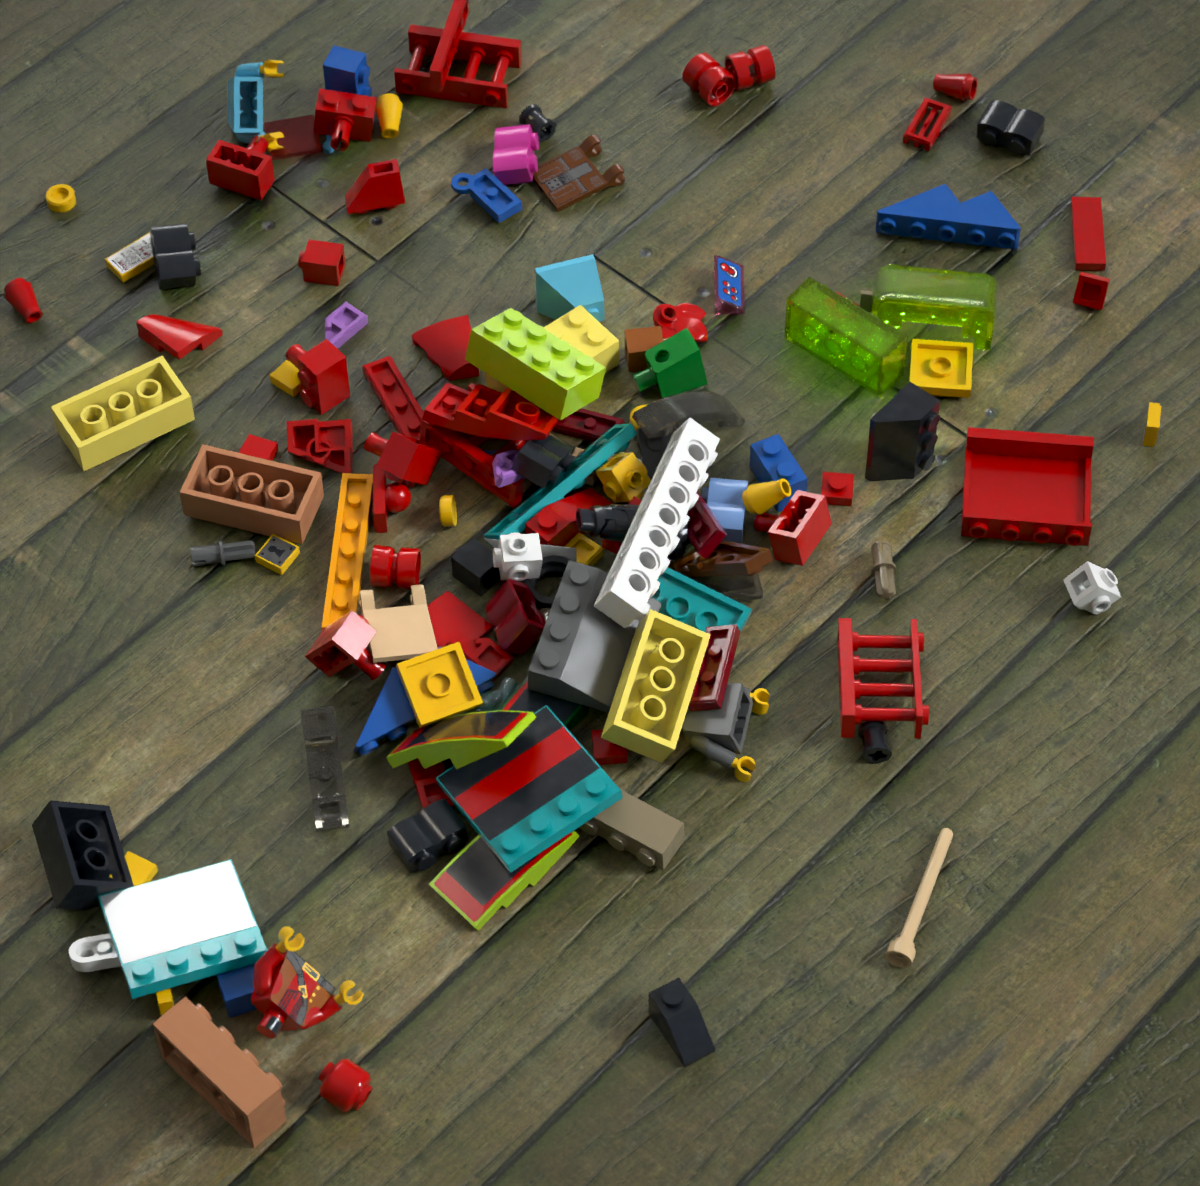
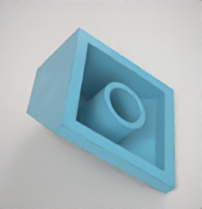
(568, 285)

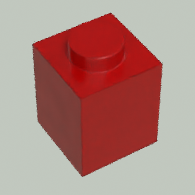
(322, 262)

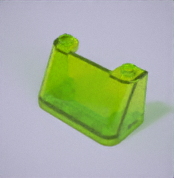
(937, 298)

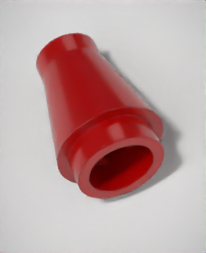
(956, 85)
(23, 299)

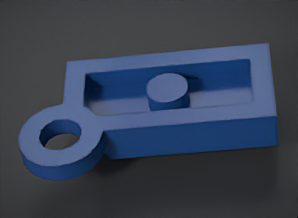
(488, 193)

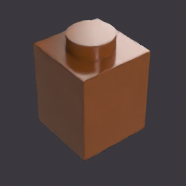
(637, 342)

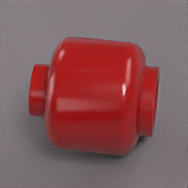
(345, 1085)

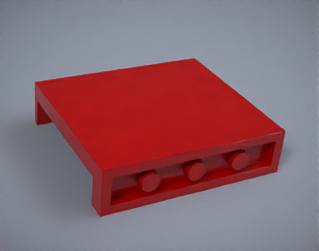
(1027, 486)

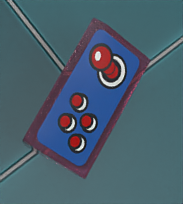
(728, 286)

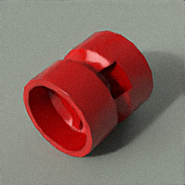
(751, 67)
(709, 79)
(395, 567)

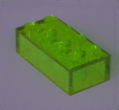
(845, 336)

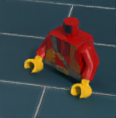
(292, 991)

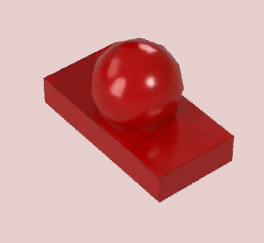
(389, 497)

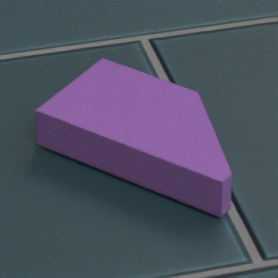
(344, 324)
(502, 468)

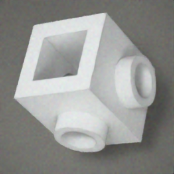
(518, 556)
(1092, 588)

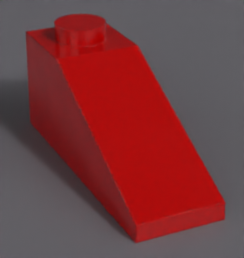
(557, 521)

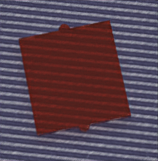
(297, 138)

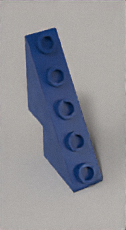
(942, 217)
(394, 713)

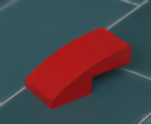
(426, 784)

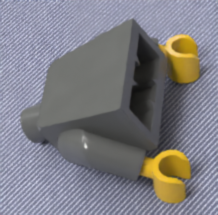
(722, 731)

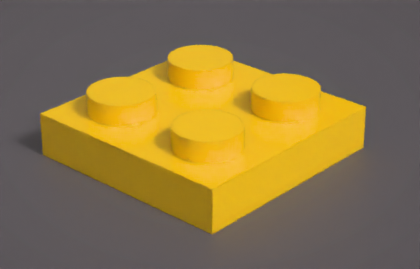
(942, 367)
(439, 684)

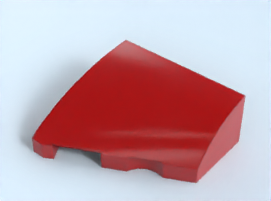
(176, 335)
(447, 347)
(323, 442)

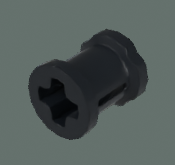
(538, 122)
(874, 742)

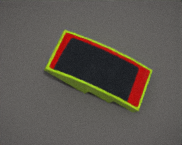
(461, 738)
(480, 883)

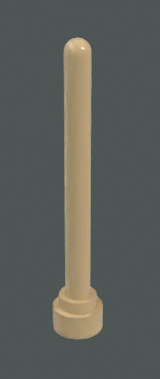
(902, 950)

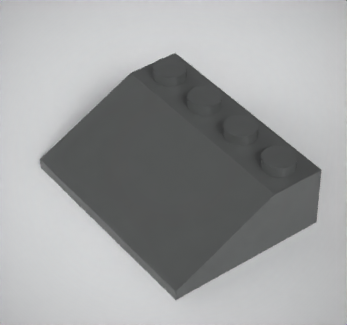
(580, 645)

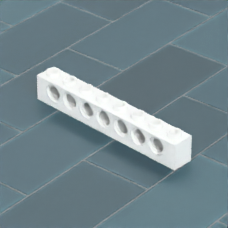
(657, 524)

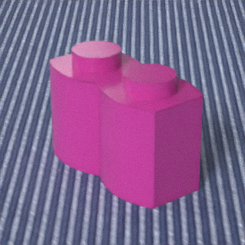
(514, 154)

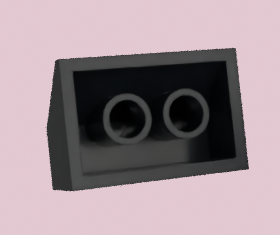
(903, 436)
(80, 853)

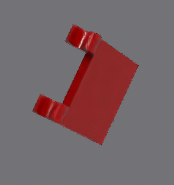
(455, 620)

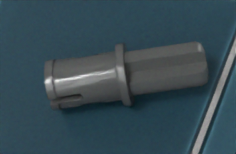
(222, 552)

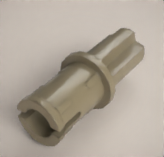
(883, 570)

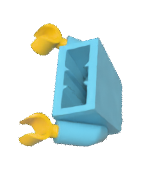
(246, 101)

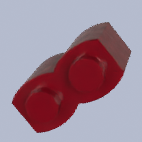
(515, 617)

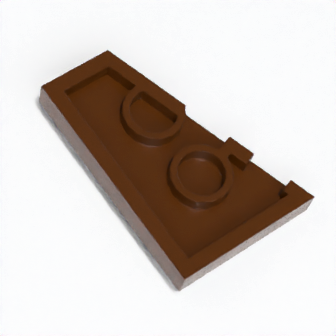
(725, 560)

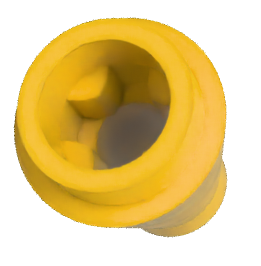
(389, 114)
(763, 496)

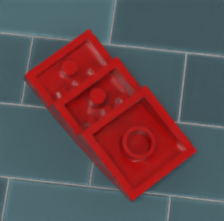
(489, 413)

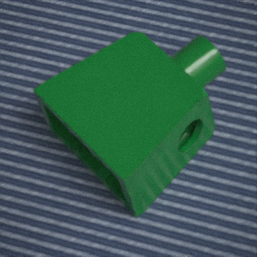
(673, 366)

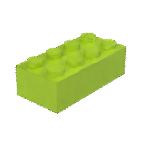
(535, 363)

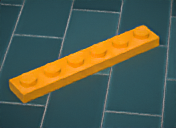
(348, 547)

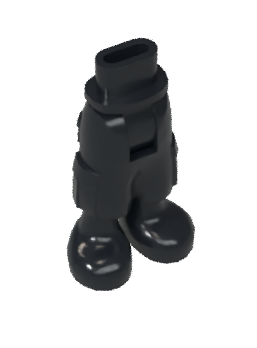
(613, 523)

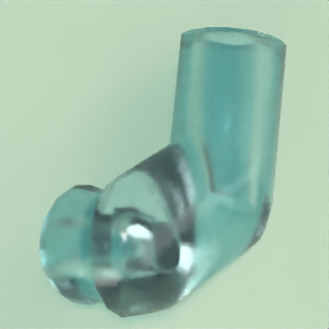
(495, 699)

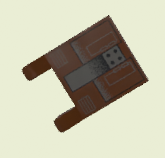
(574, 176)

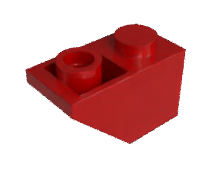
(376, 188)

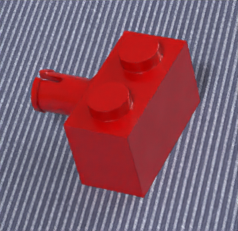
(344, 117)
(241, 168)
(321, 375)
(404, 457)
(797, 528)
(345, 644)

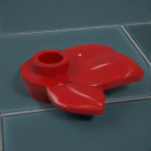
(681, 317)

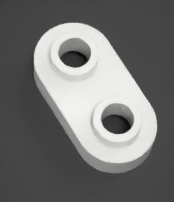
(93, 953)

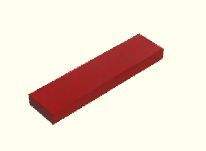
(448, 44)
(395, 396)

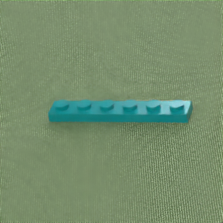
(589, 461)

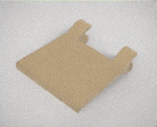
(401, 630)

